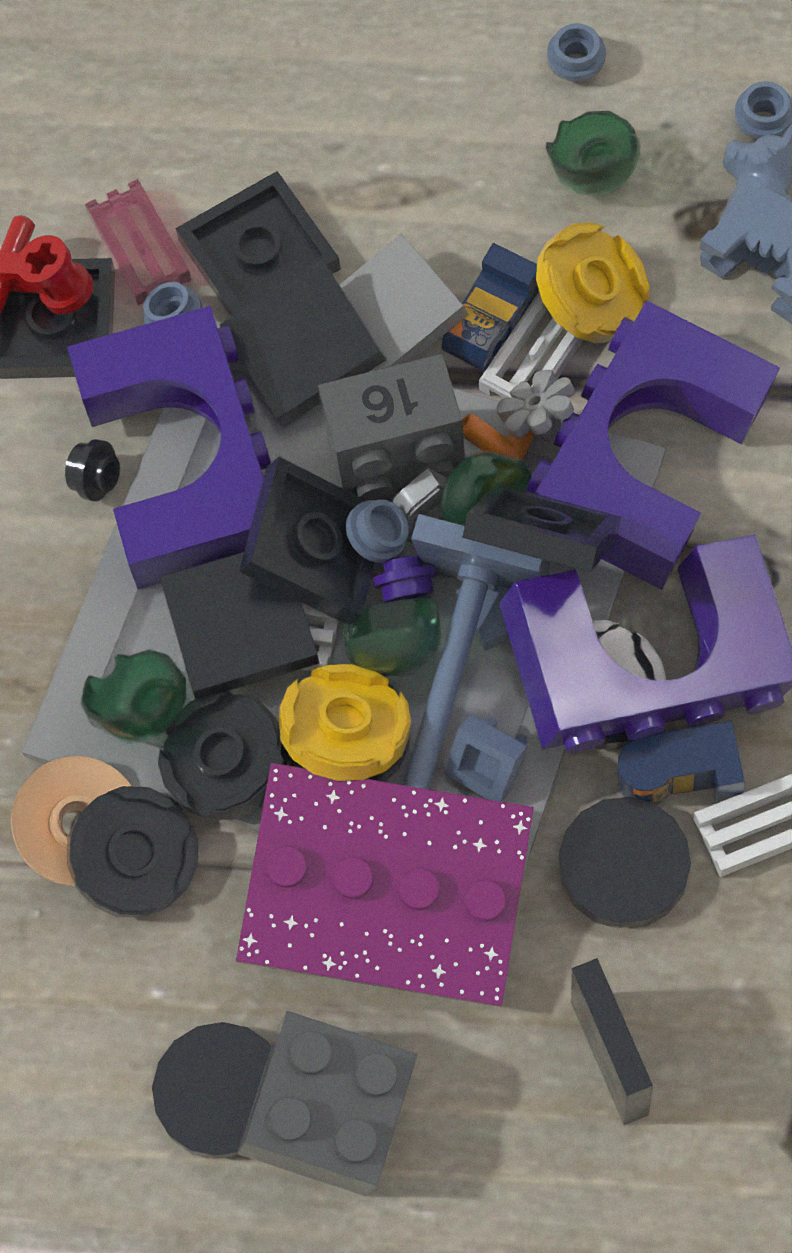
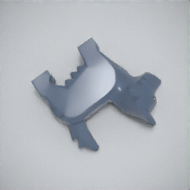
(757, 216)

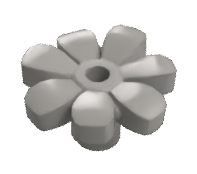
(538, 406)

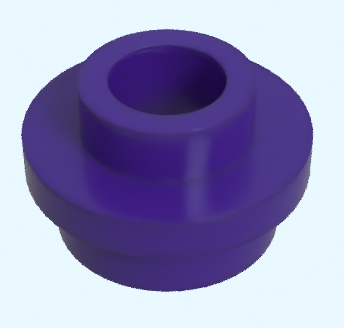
(405, 579)

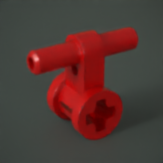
(42, 268)

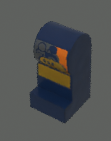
(494, 307)
(682, 763)

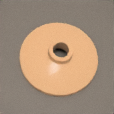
(44, 799)

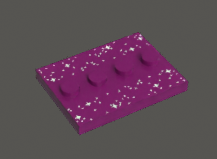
(385, 885)

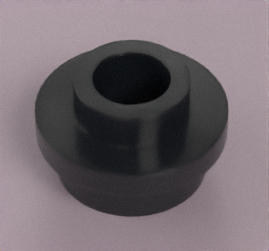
(92, 469)

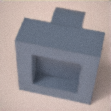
(485, 758)

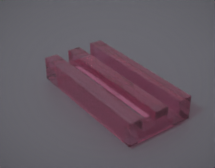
(119, 205)

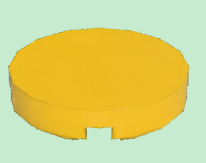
(591, 281)
(344, 722)

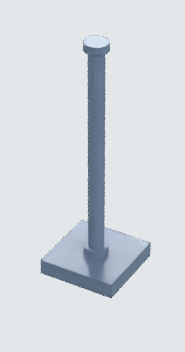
(479, 569)

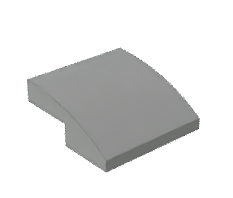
(402, 302)

